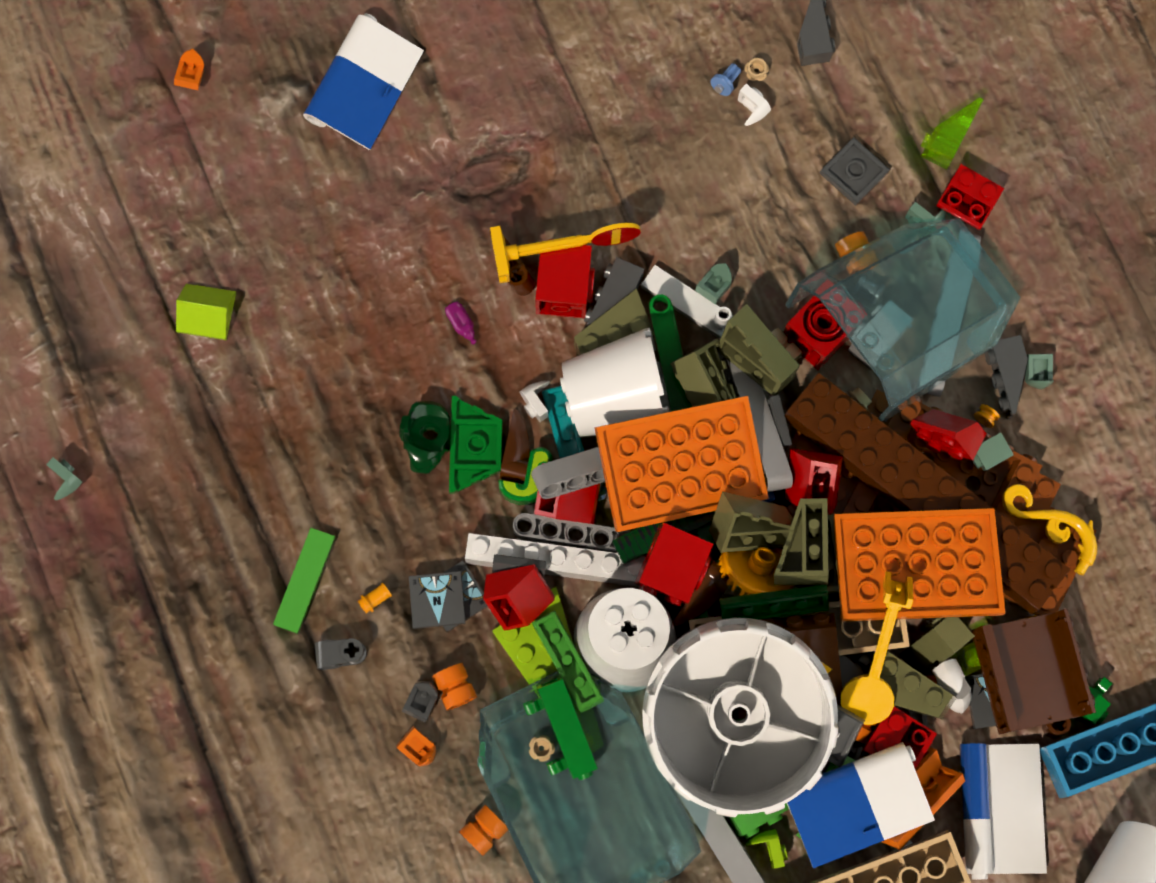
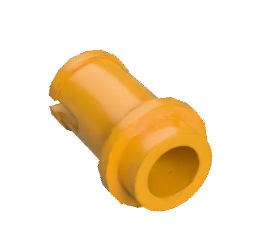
(374, 598)

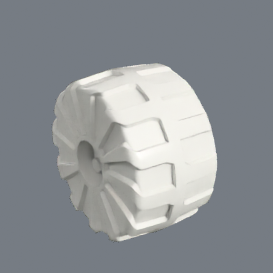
(751, 761)

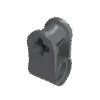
(334, 653)

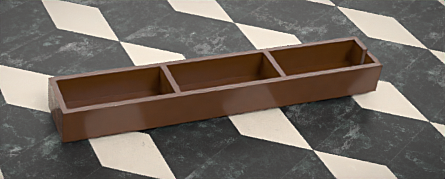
(916, 483)

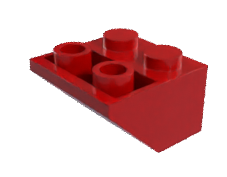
(970, 197)
(949, 434)
(814, 477)
(573, 506)
(517, 596)
(897, 729)

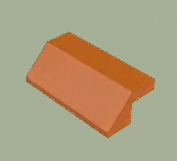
(938, 785)

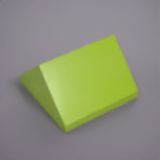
(204, 311)

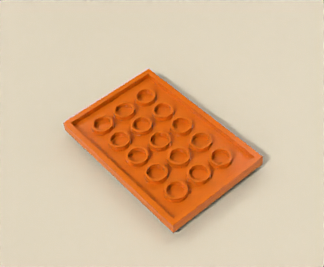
(680, 462)
(944, 551)

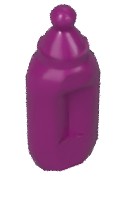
(461, 321)

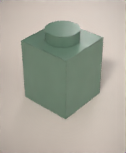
(992, 452)

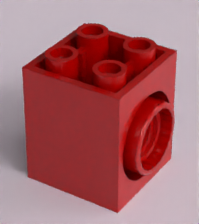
(565, 282)
(814, 341)
(674, 565)

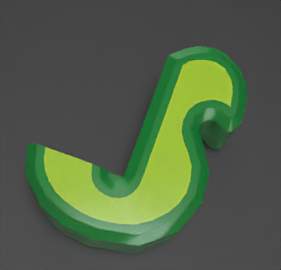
(526, 493)

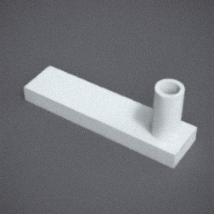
(688, 301)

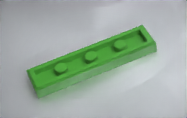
(304, 580)
(568, 662)

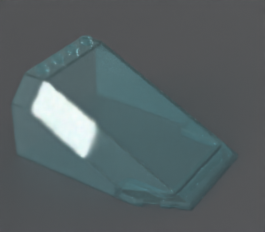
(915, 305)
(592, 830)

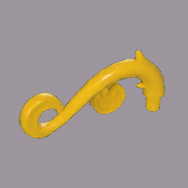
(1052, 531)

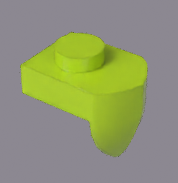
(776, 852)

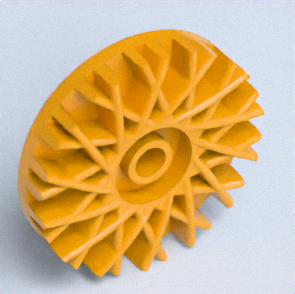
(752, 570)

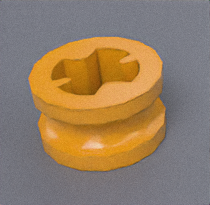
(986, 416)

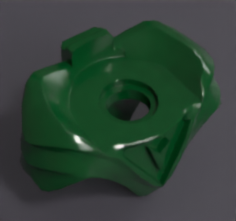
(425, 453)

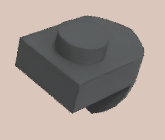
(421, 700)

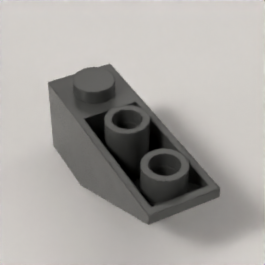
(814, 39)
(620, 282)
(1008, 366)

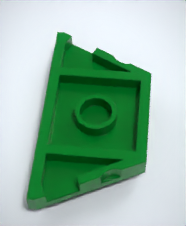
(473, 445)

